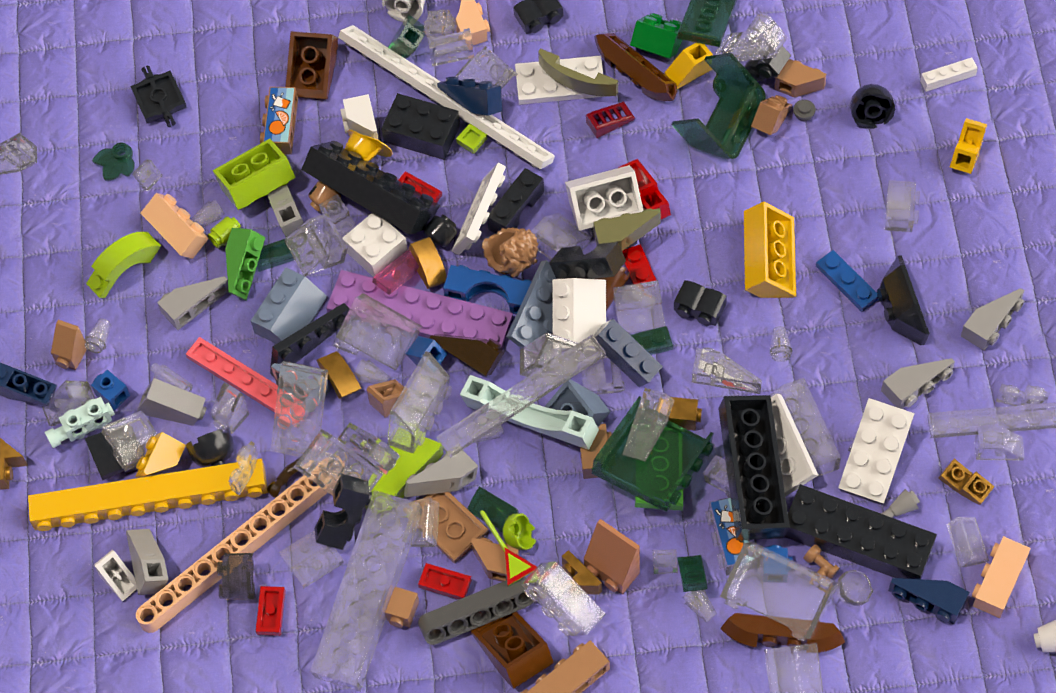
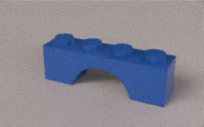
(466, 283)

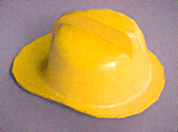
(366, 146)

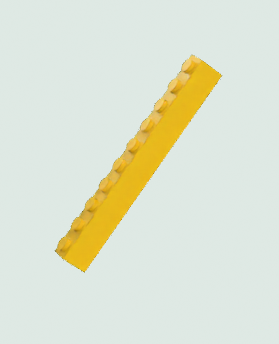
(141, 496)

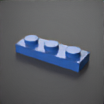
(847, 280)

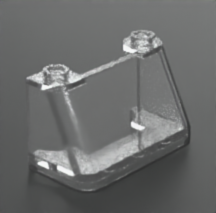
(779, 589)

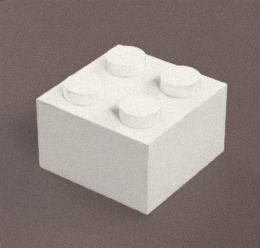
(375, 244)

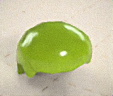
(518, 532)

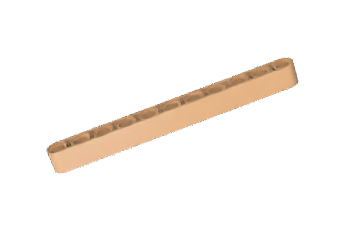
(209, 561)

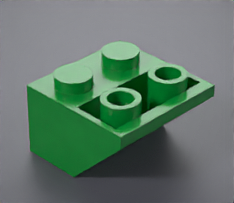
(656, 35)

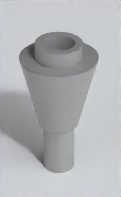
(902, 504)

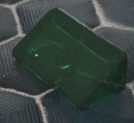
(494, 507)

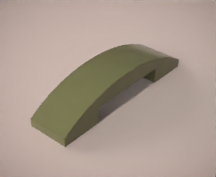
(600, 86)

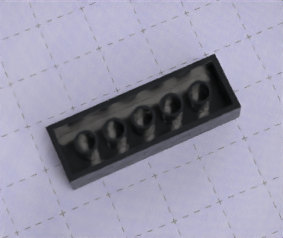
(370, 186)
(753, 467)
(859, 534)

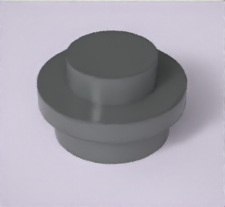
(804, 110)

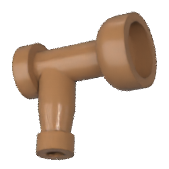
(827, 568)

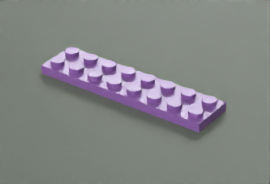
(432, 311)

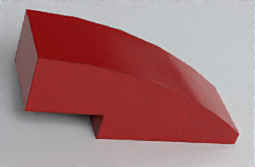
(648, 189)

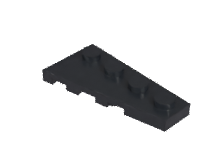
(309, 337)

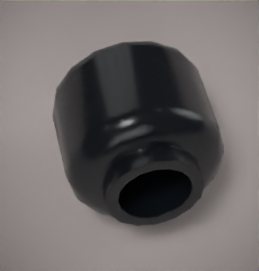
(441, 231)

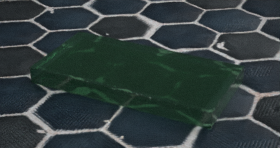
(706, 21)

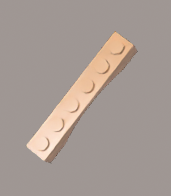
(470, 17)

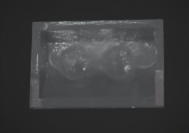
(378, 331)

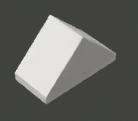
(116, 575)

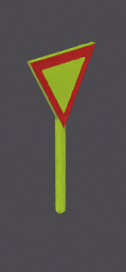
(515, 565)

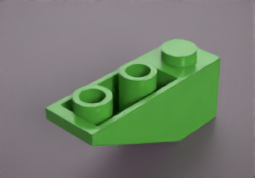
(242, 259)

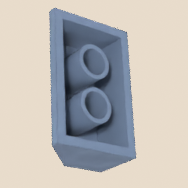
(288, 307)

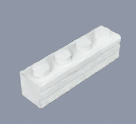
(948, 74)

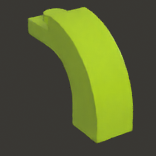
(118, 257)

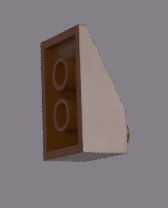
(311, 63)
(513, 648)

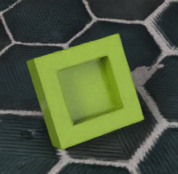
(471, 138)

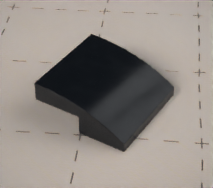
(102, 455)

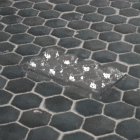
(298, 408)

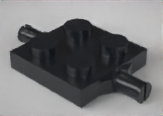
(158, 96)

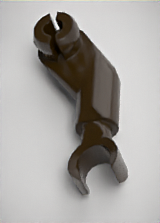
(274, 487)

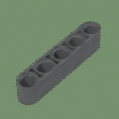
(473, 611)

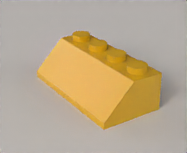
(769, 252)

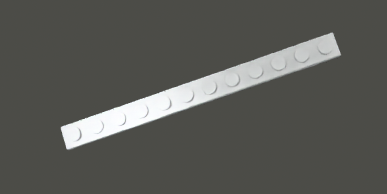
(427, 84)

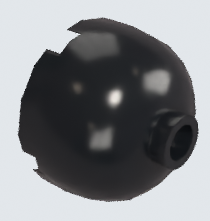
(872, 106)
(211, 448)

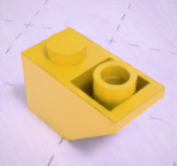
(689, 64)
(161, 455)

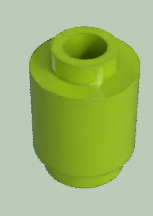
(220, 232)

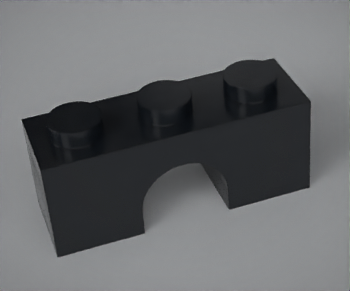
(523, 192)
(599, 263)
(337, 527)

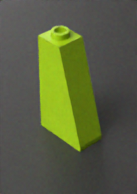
(407, 465)

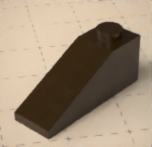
(476, 352)

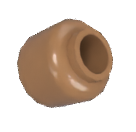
(320, 194)

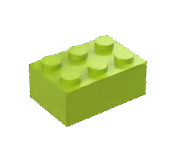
(254, 174)

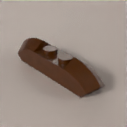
(630, 62)
(755, 628)

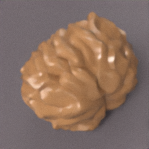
(511, 250)

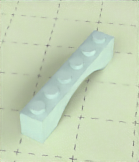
(560, 424)

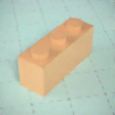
(174, 225)
(1000, 576)

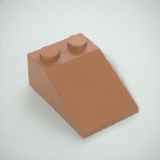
(612, 557)

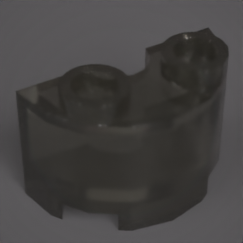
(236, 576)

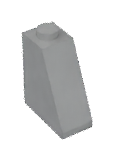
(171, 403)

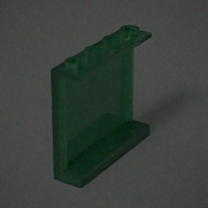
(666, 469)

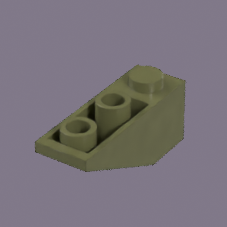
(626, 228)

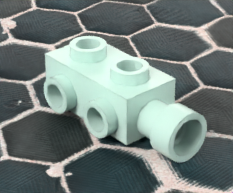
(81, 418)

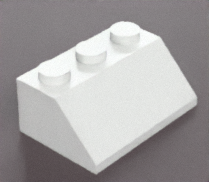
(604, 196)
(578, 307)

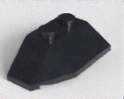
(901, 303)

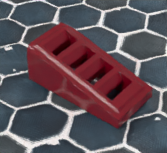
(601, 129)

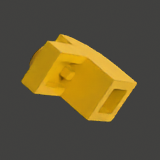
(968, 146)

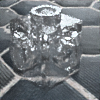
(439, 23)

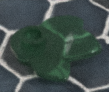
(114, 164)

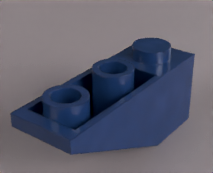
(476, 97)
(24, 386)
(935, 596)

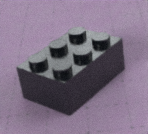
(420, 126)

